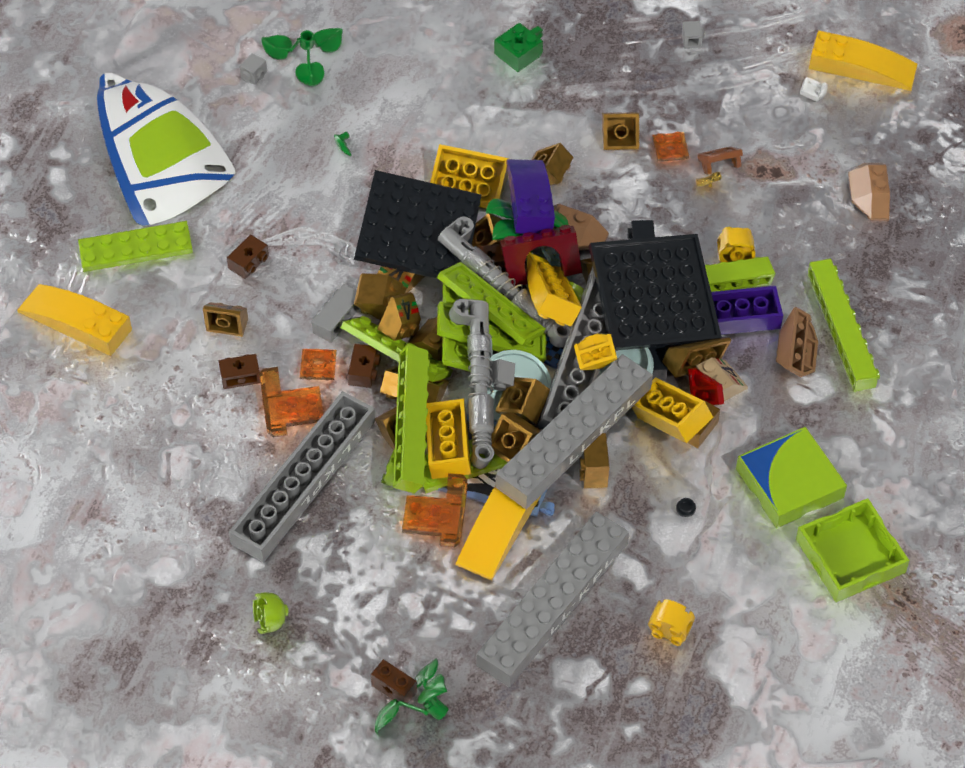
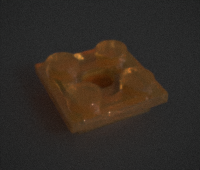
(673, 140)
(323, 371)

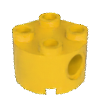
(735, 244)
(671, 621)

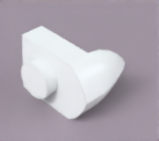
(813, 89)

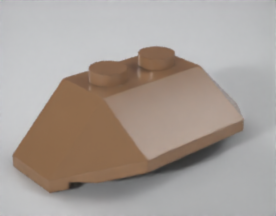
(871, 190)
(586, 226)
(798, 344)

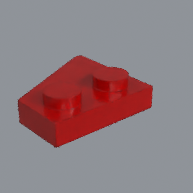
(705, 387)

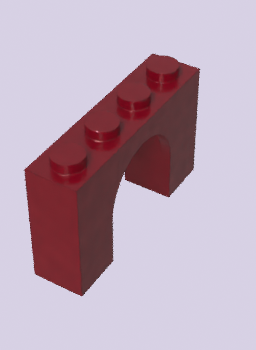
(561, 239)

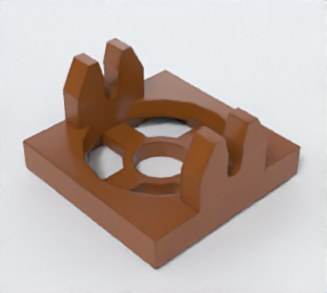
(718, 155)

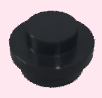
(686, 507)

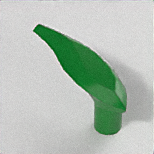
(339, 139)

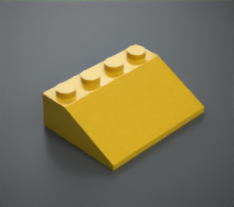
(471, 172)

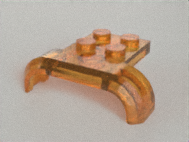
(289, 406)
(438, 515)

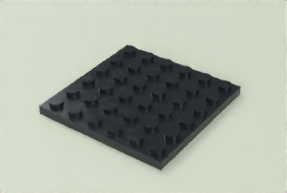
(405, 223)
(654, 291)

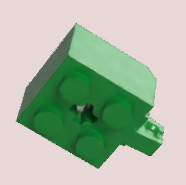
(519, 46)

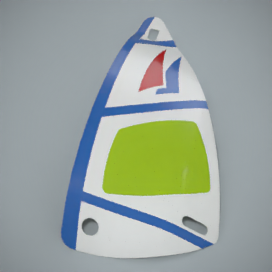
(157, 149)

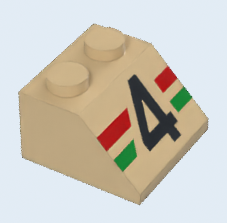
(725, 375)

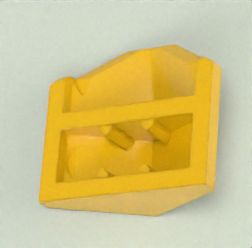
(595, 352)

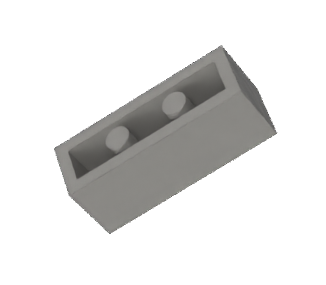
(338, 309)

